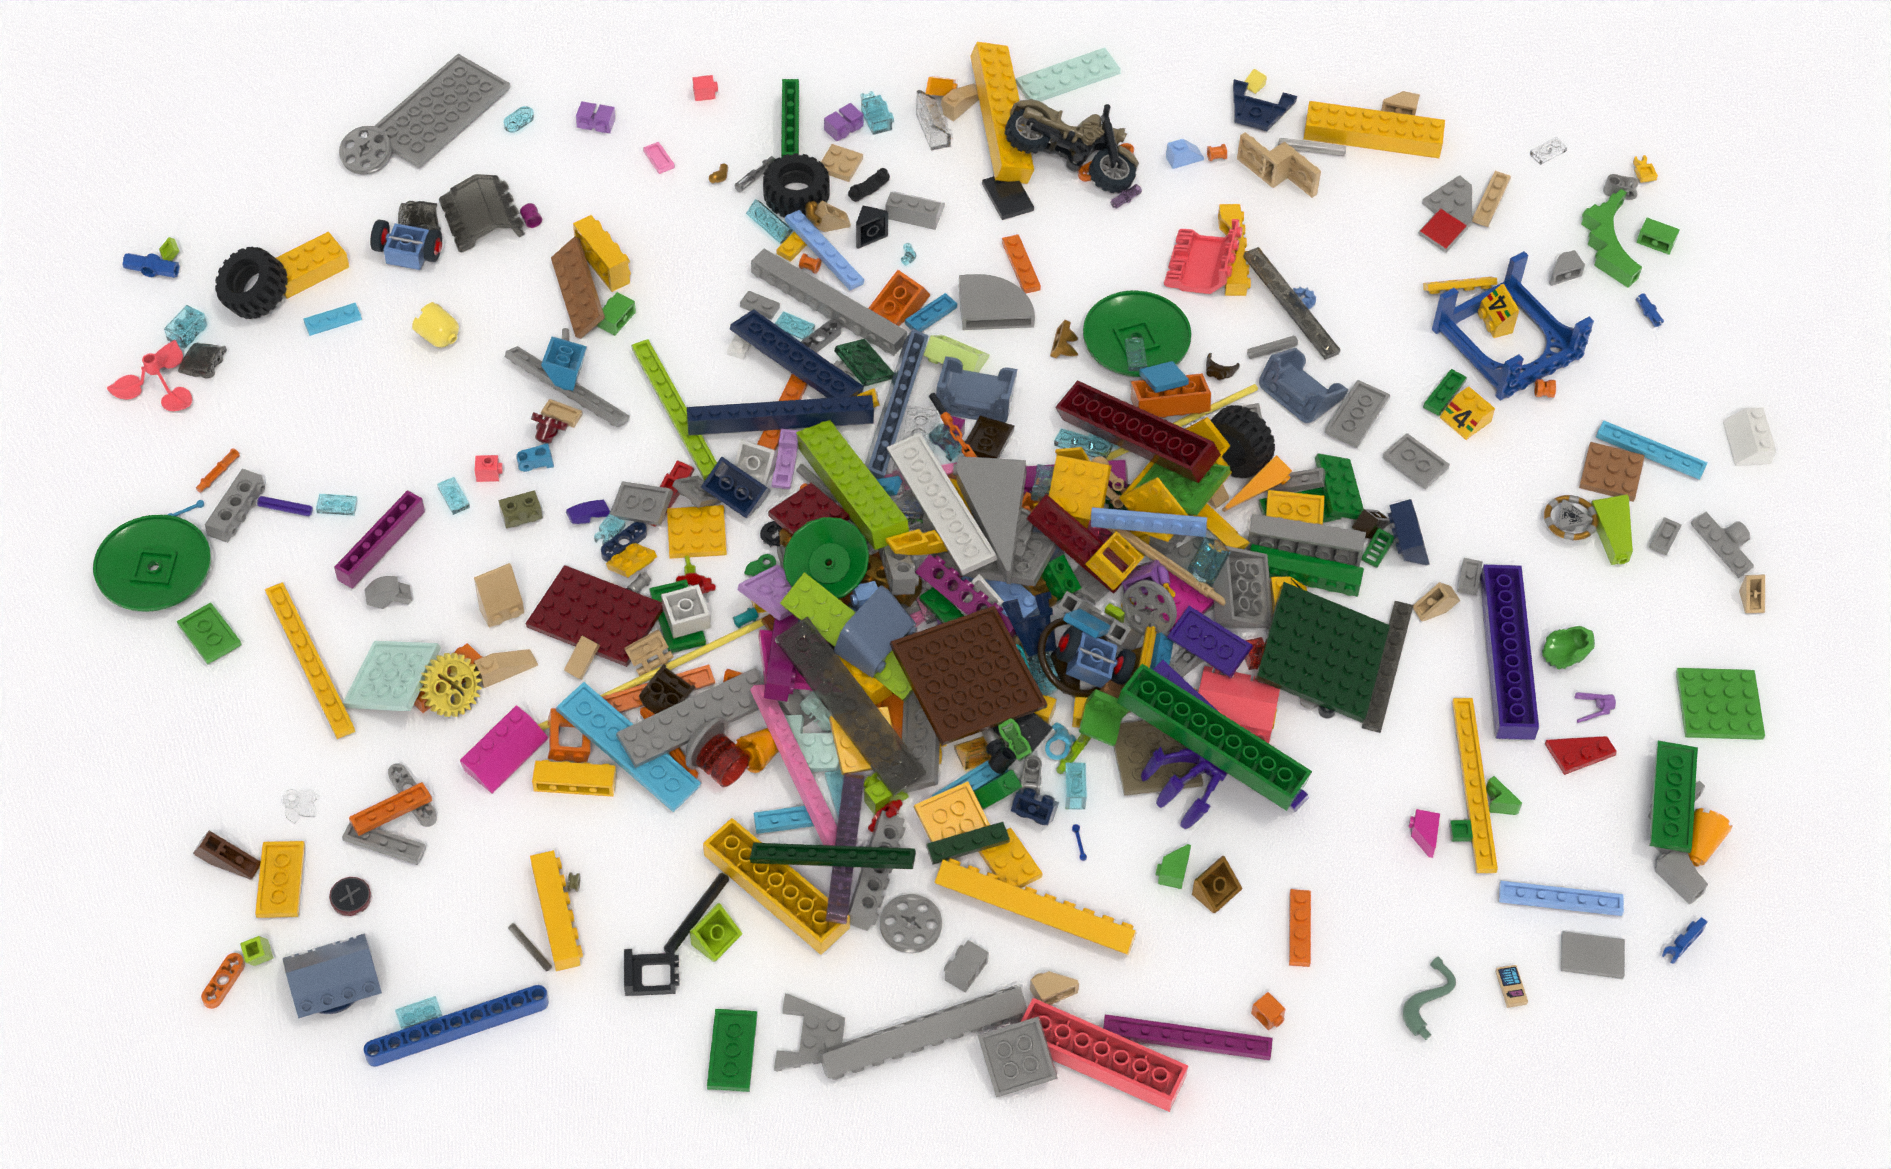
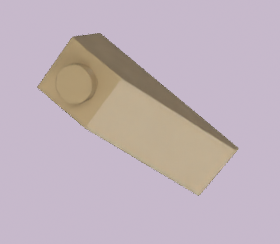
(959, 101)
(503, 665)

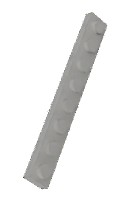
(579, 394)

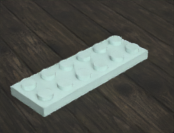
(1068, 75)

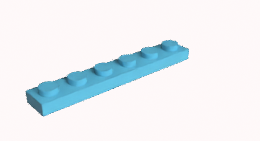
(1651, 449)

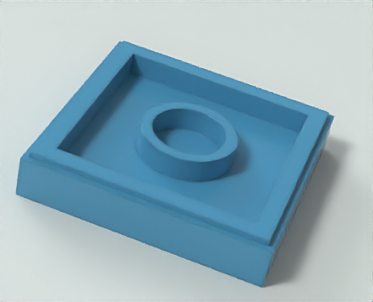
(1164, 377)
(1087, 623)

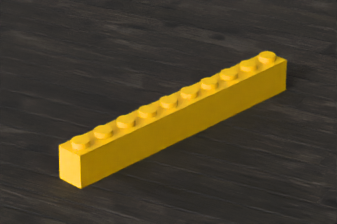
(1036, 907)

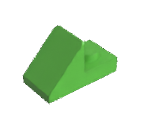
(1504, 800)

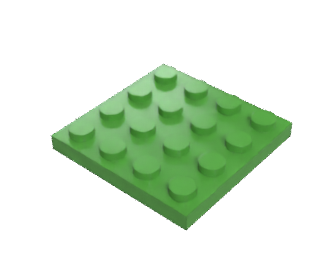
(1189, 494)
(1720, 703)

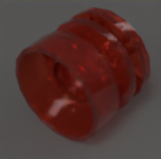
(723, 760)

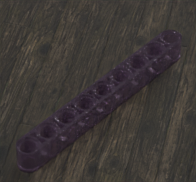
(846, 836)

